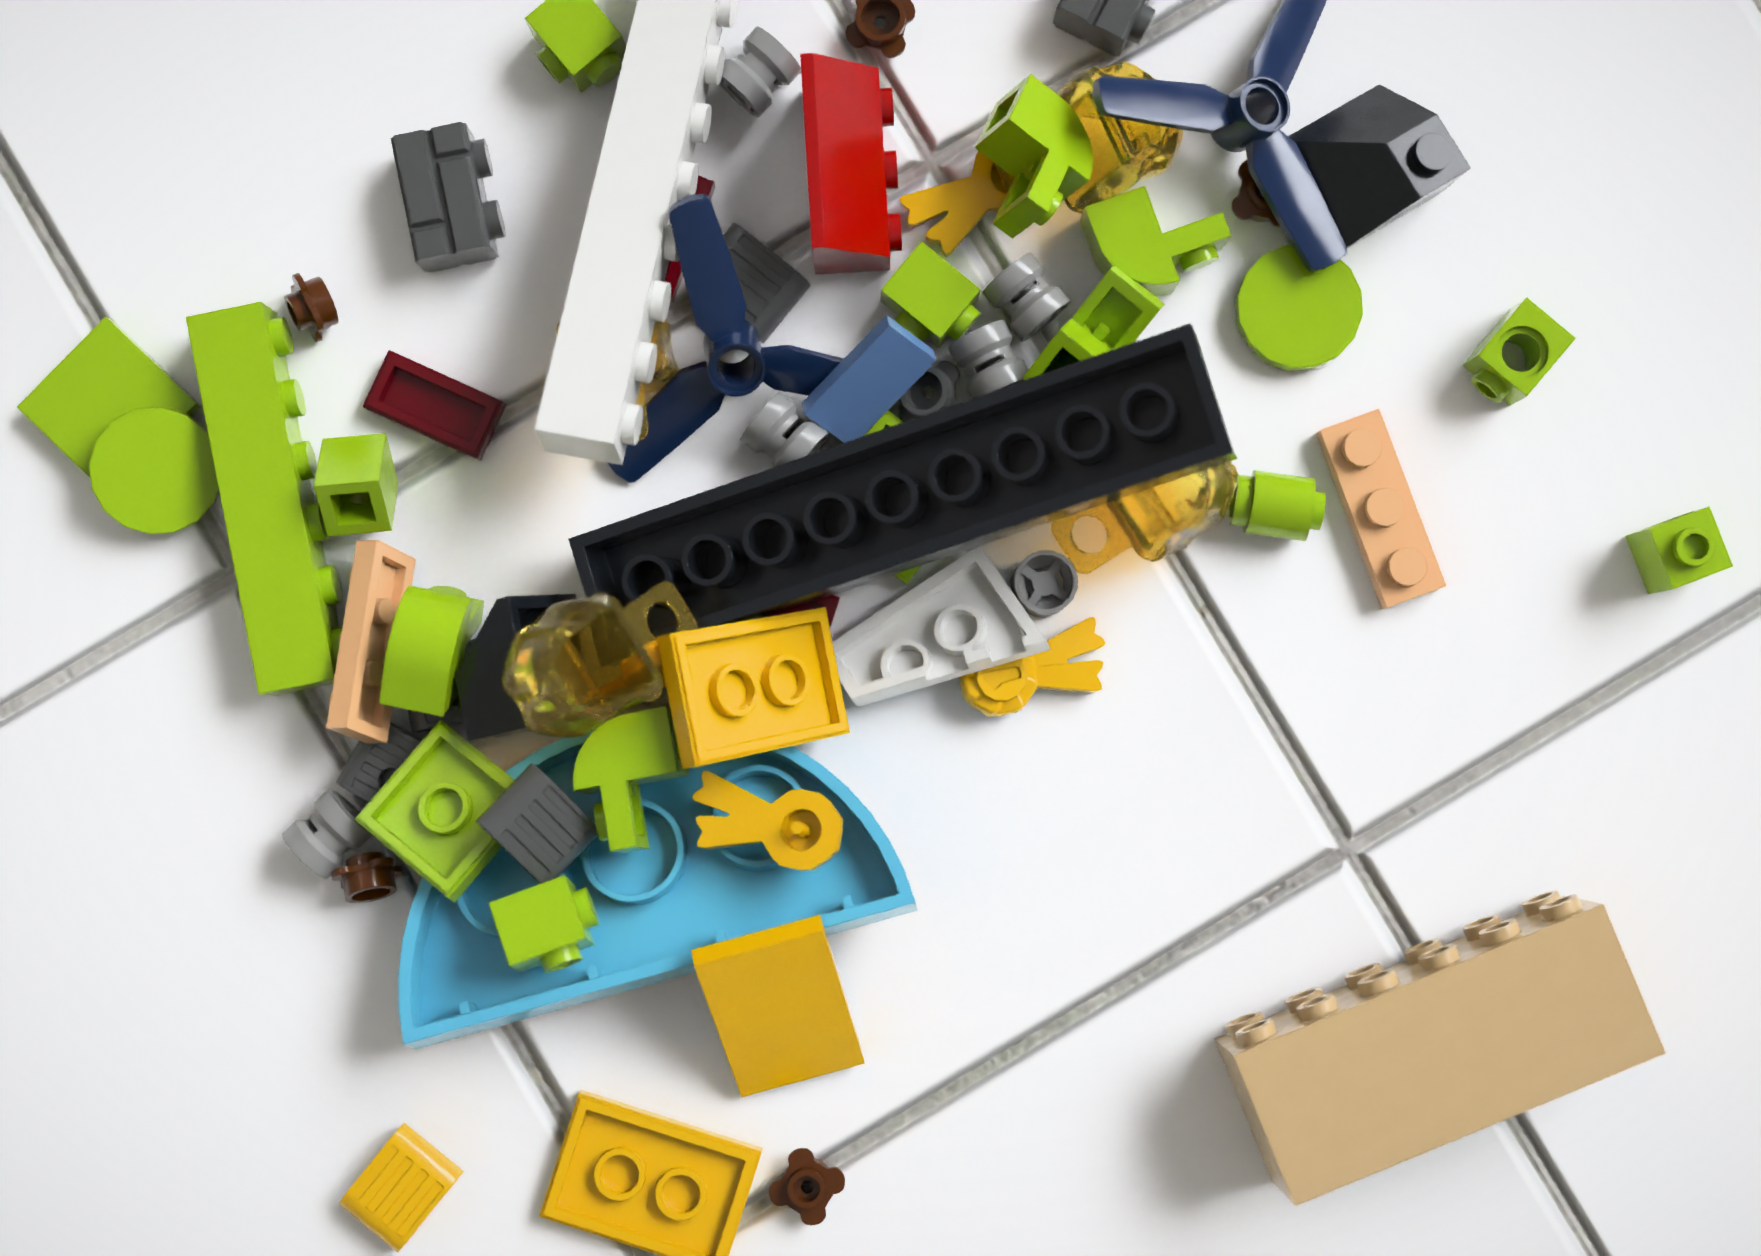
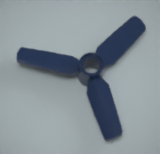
(1248, 121)
(719, 312)

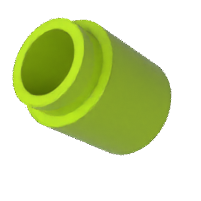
(1277, 505)

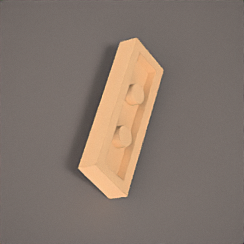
(1380, 509)
(374, 593)

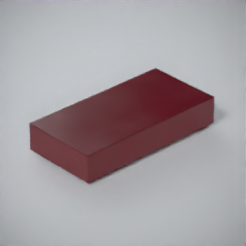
(434, 405)

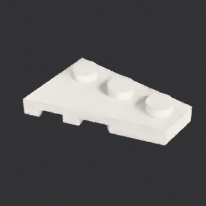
(937, 632)

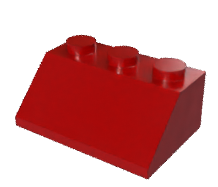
(848, 165)

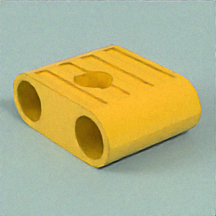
(401, 1187)

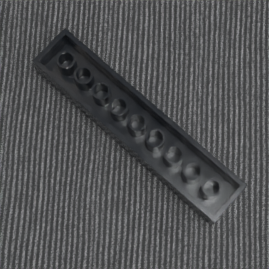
(921, 488)

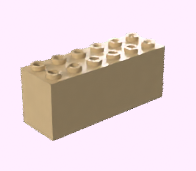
(1438, 1044)

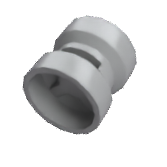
(753, 76)
(1036, 307)
(983, 350)
(778, 422)
(1051, 577)
(326, 834)

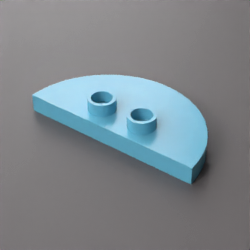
(647, 901)

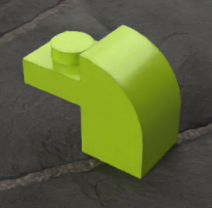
(1040, 145)
(1128, 235)
(1107, 320)
(428, 648)
(618, 759)

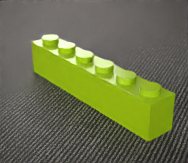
(268, 495)

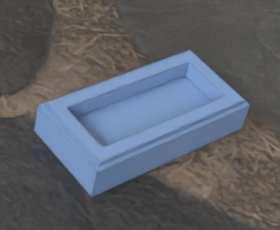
(869, 381)

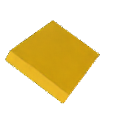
(752, 686)
(778, 1005)
(649, 1180)

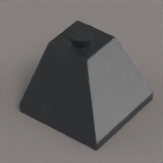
(1378, 160)
(482, 700)

